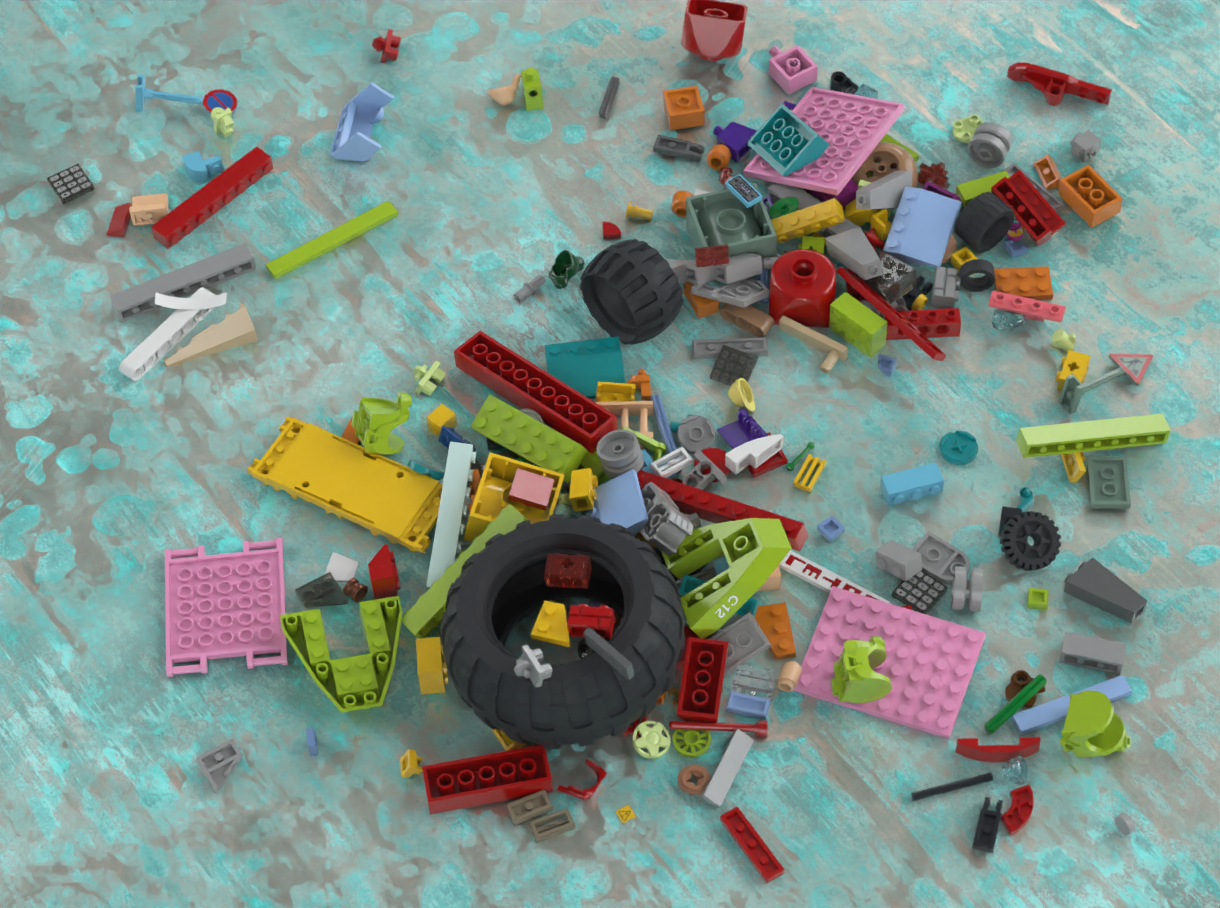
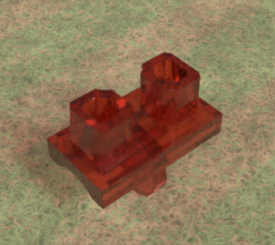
(936, 173)
(711, 256)

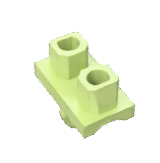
(222, 121)
(425, 385)

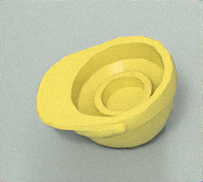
(741, 394)

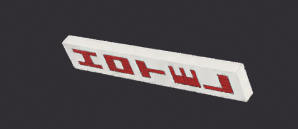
(821, 576)

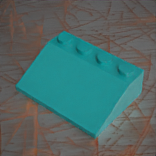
(787, 142)
(586, 363)

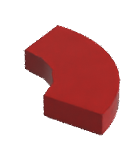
(1020, 809)

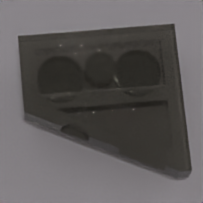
(321, 592)

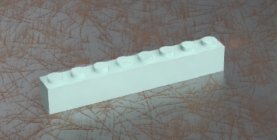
(451, 509)

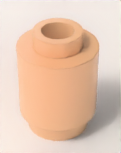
(789, 676)

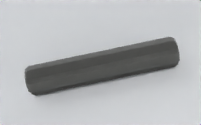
(609, 97)

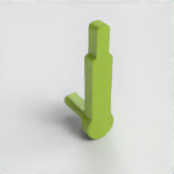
(657, 447)

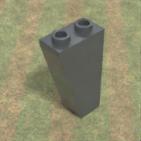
(1105, 591)

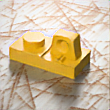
(1074, 465)

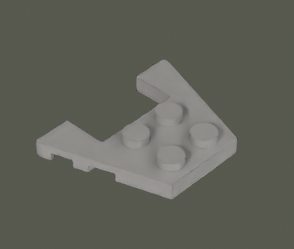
(736, 293)

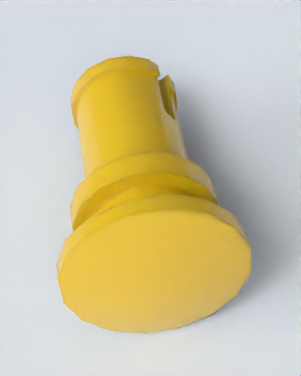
(638, 212)

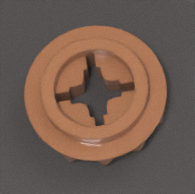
(700, 774)

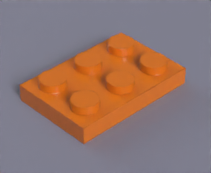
(1025, 282)

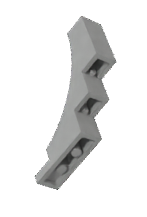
(739, 268)

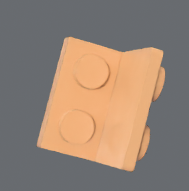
(149, 209)

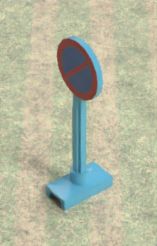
(213, 99)

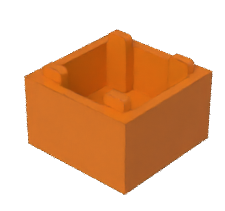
(683, 108)

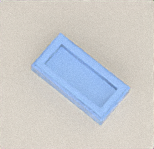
(748, 705)

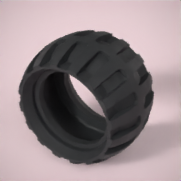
(631, 291)

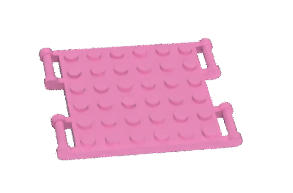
(224, 606)

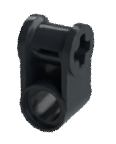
(842, 83)

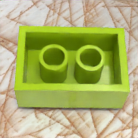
(857, 324)

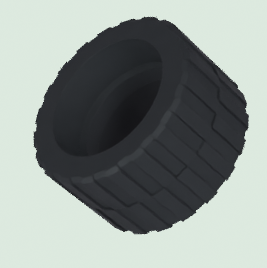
(984, 222)

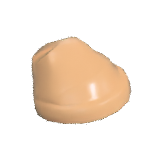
(506, 94)

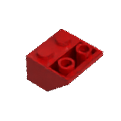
(384, 574)

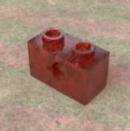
(568, 570)

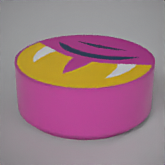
(1015, 233)

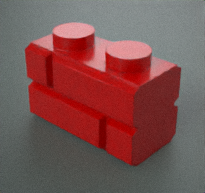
(599, 619)

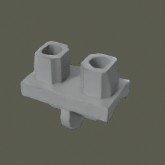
(529, 666)

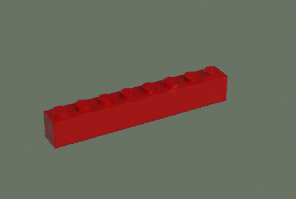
(212, 197)

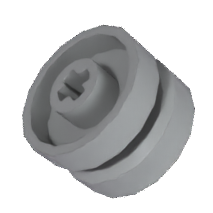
(989, 145)
(620, 453)
(967, 589)

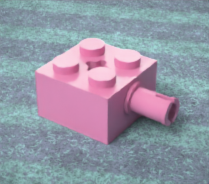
(792, 68)

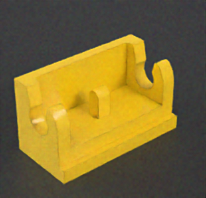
(615, 392)

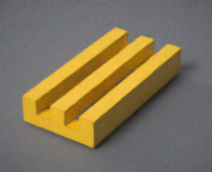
(815, 461)

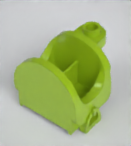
(376, 421)
(854, 674)
(1093, 727)

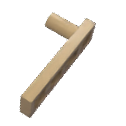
(832, 348)

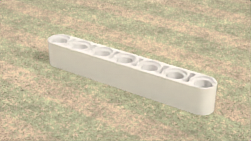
(163, 339)

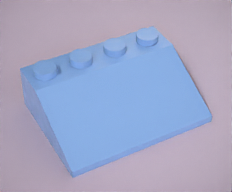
(922, 227)
(621, 503)

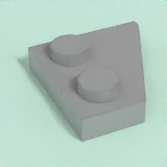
(219, 763)

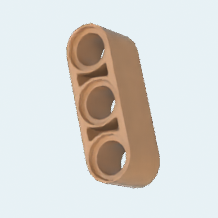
(748, 318)

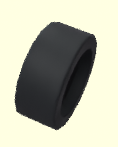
(977, 266)

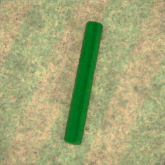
(1015, 704)

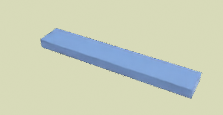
(1057, 709)

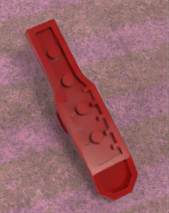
(1057, 83)

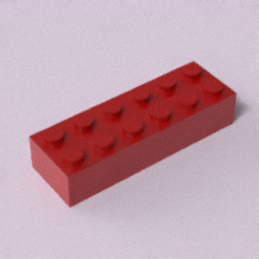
(487, 779)

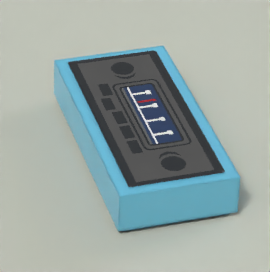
(743, 190)

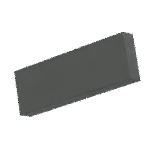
(609, 653)

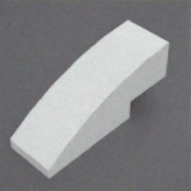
(753, 452)

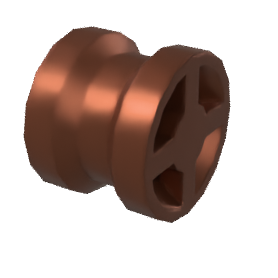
(355, 590)

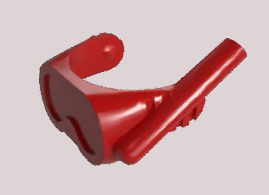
(586, 793)

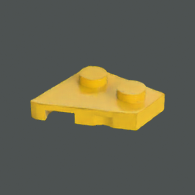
(552, 624)

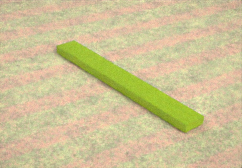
(331, 239)

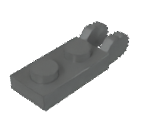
(678, 148)

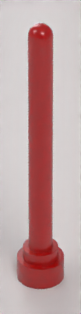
(759, 728)

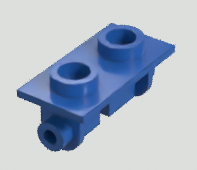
(450, 435)

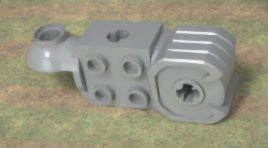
(665, 522)

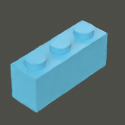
(912, 484)

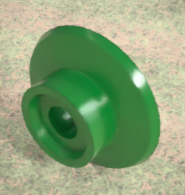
(783, 207)

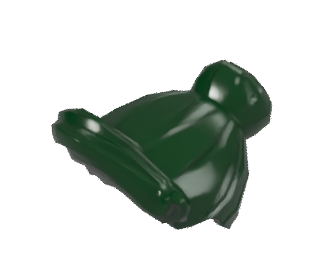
(565, 268)

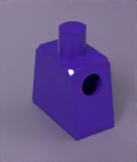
(735, 138)

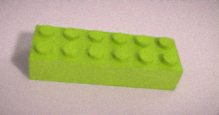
(528, 437)

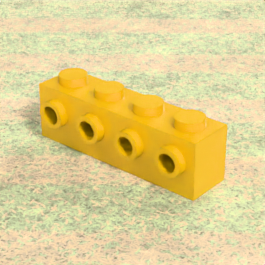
(808, 220)

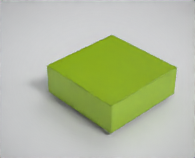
(1037, 598)

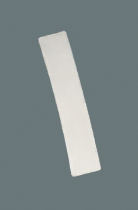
(190, 303)

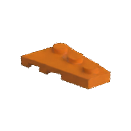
(776, 626)

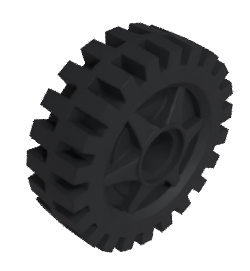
(1044, 537)

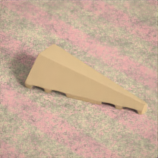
(228, 334)

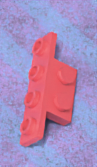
(1029, 307)

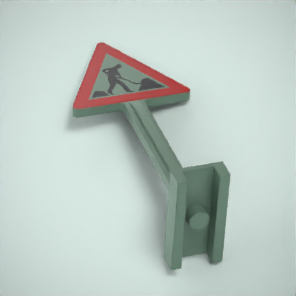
(1131, 365)

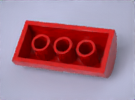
(702, 680)

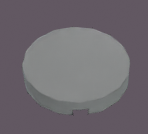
(696, 433)

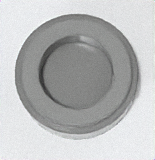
(1124, 824)

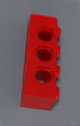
(931, 323)

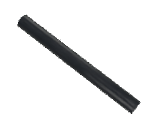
(952, 786)

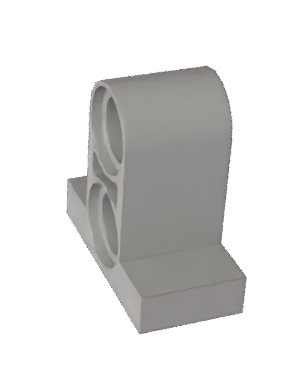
(696, 475)

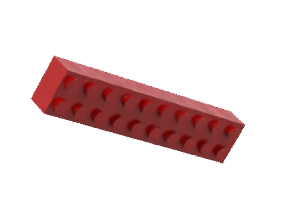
(535, 390)

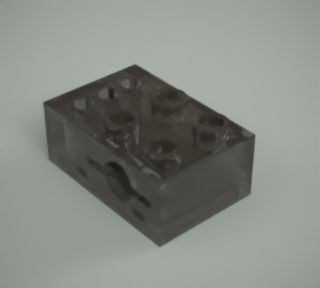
(896, 279)

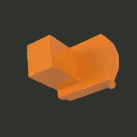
(642, 382)

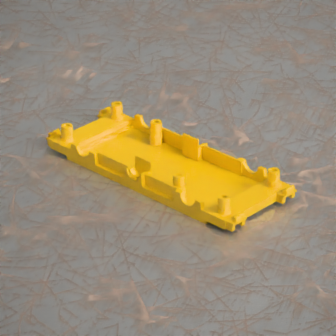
(351, 483)

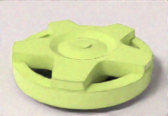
(651, 739)

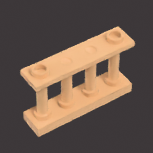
(631, 408)

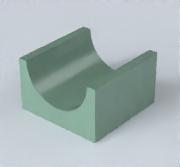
(724, 219)

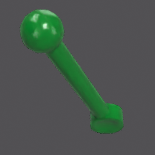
(790, 466)

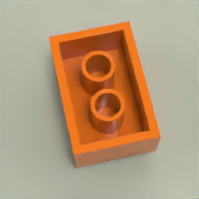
(1090, 196)

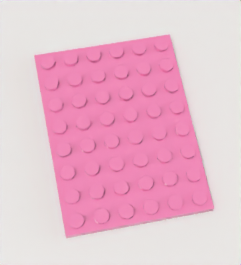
(851, 128)
(925, 660)

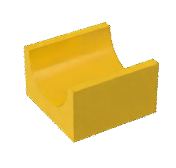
(494, 493)

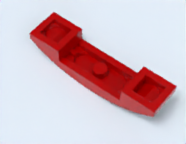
(997, 753)

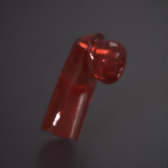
(725, 174)

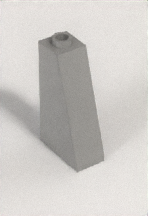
(884, 192)
(855, 253)

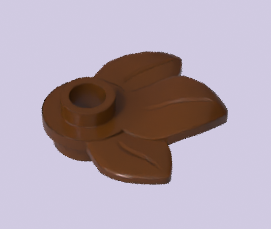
(1015, 687)

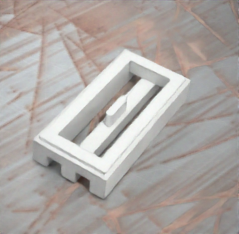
(674, 465)

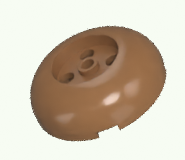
(890, 156)

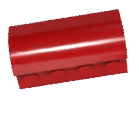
(1029, 207)

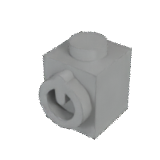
(1085, 145)

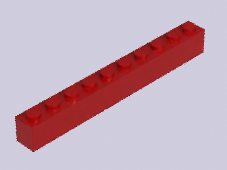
(719, 508)

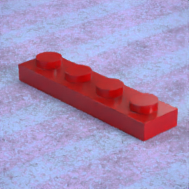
(752, 845)

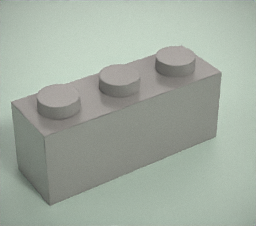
(1092, 653)

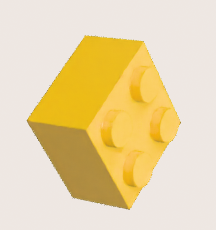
(431, 665)

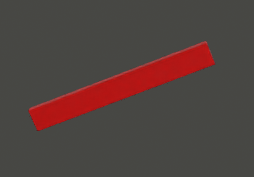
(893, 315)

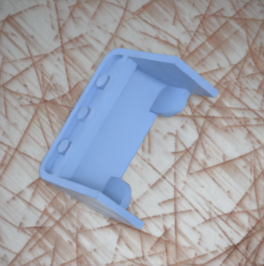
(356, 124)

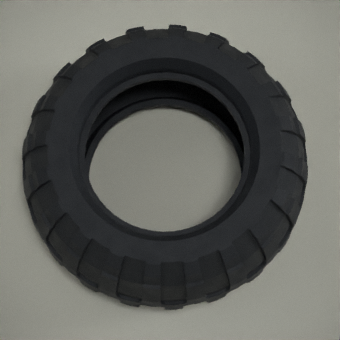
(584, 696)

